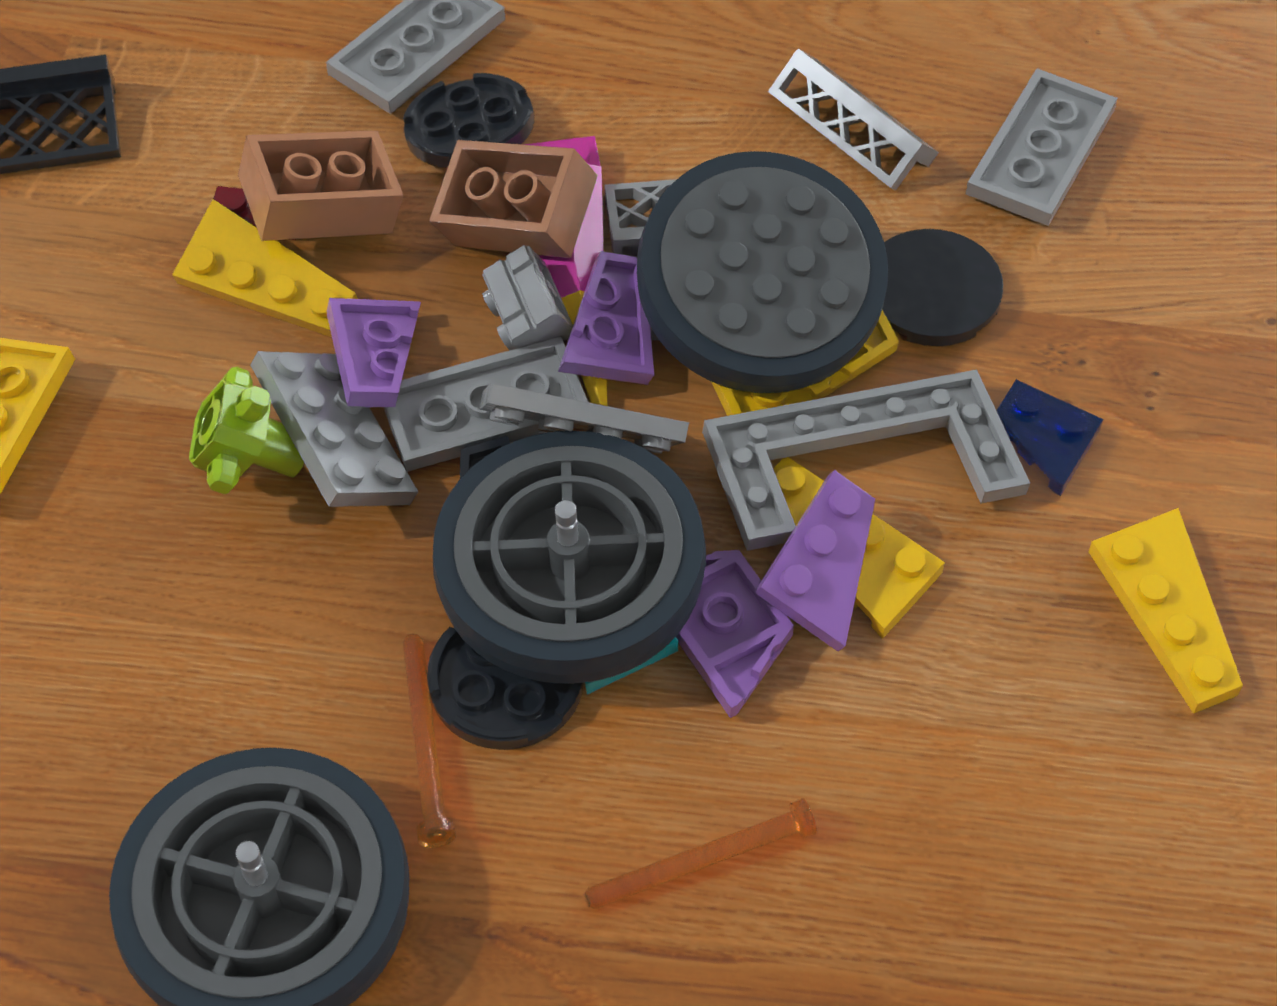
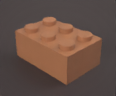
(319, 185)
(514, 197)

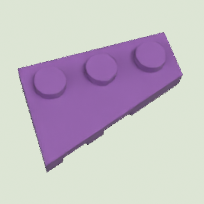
(610, 328)
(371, 347)
(822, 561)

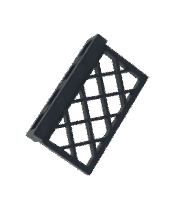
(67, 84)

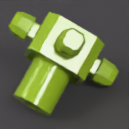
(237, 432)

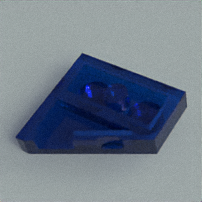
(1048, 431)

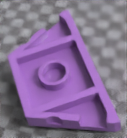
(732, 630)

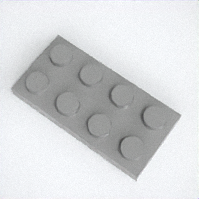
(412, 47)
(1041, 147)
(442, 410)
(557, 413)
(336, 441)

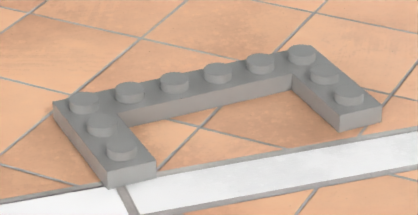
(749, 440)

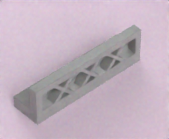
(864, 110)

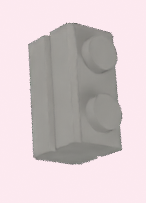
(525, 300)

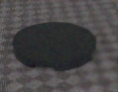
(469, 110)
(940, 287)
(492, 704)

